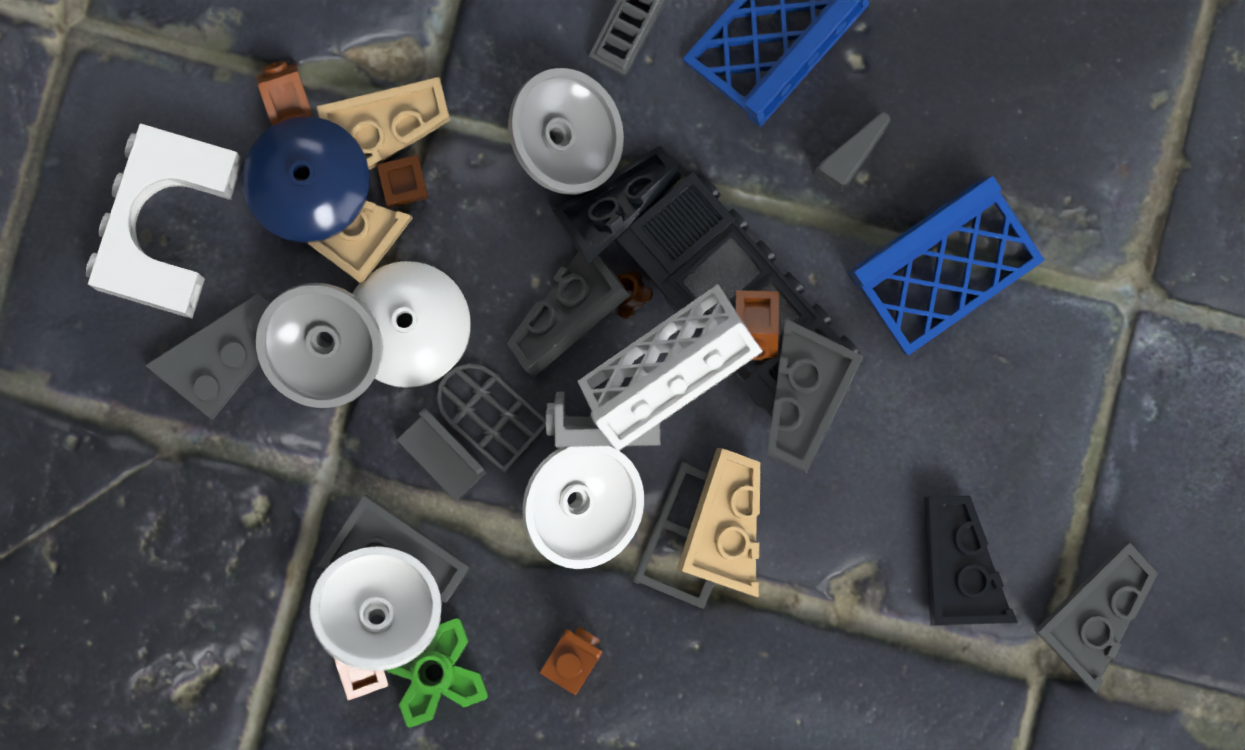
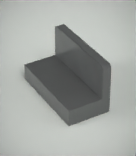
(441, 455)

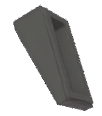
(614, 21)
(844, 162)

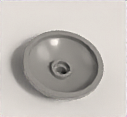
(584, 127)
(304, 364)

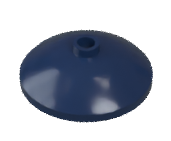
(326, 199)

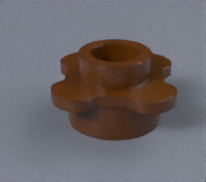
(641, 294)

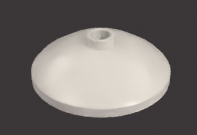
(439, 324)
(600, 518)
(369, 585)

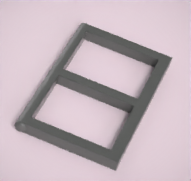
(661, 523)

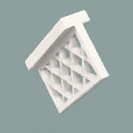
(667, 386)

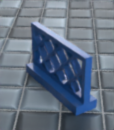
(791, 67)
(926, 234)

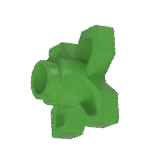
(456, 682)

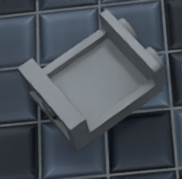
(583, 431)

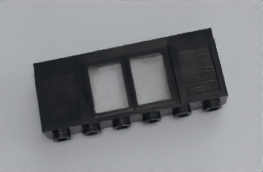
(694, 244)

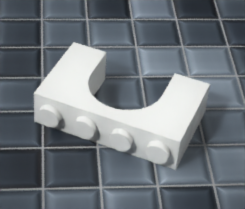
(154, 163)

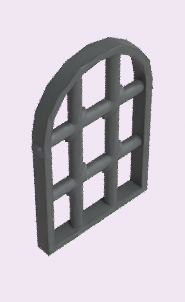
(505, 414)

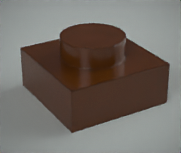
(402, 181)

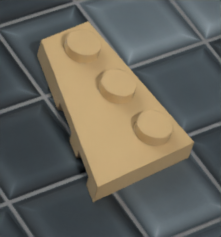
(390, 118)
(365, 241)
(724, 527)

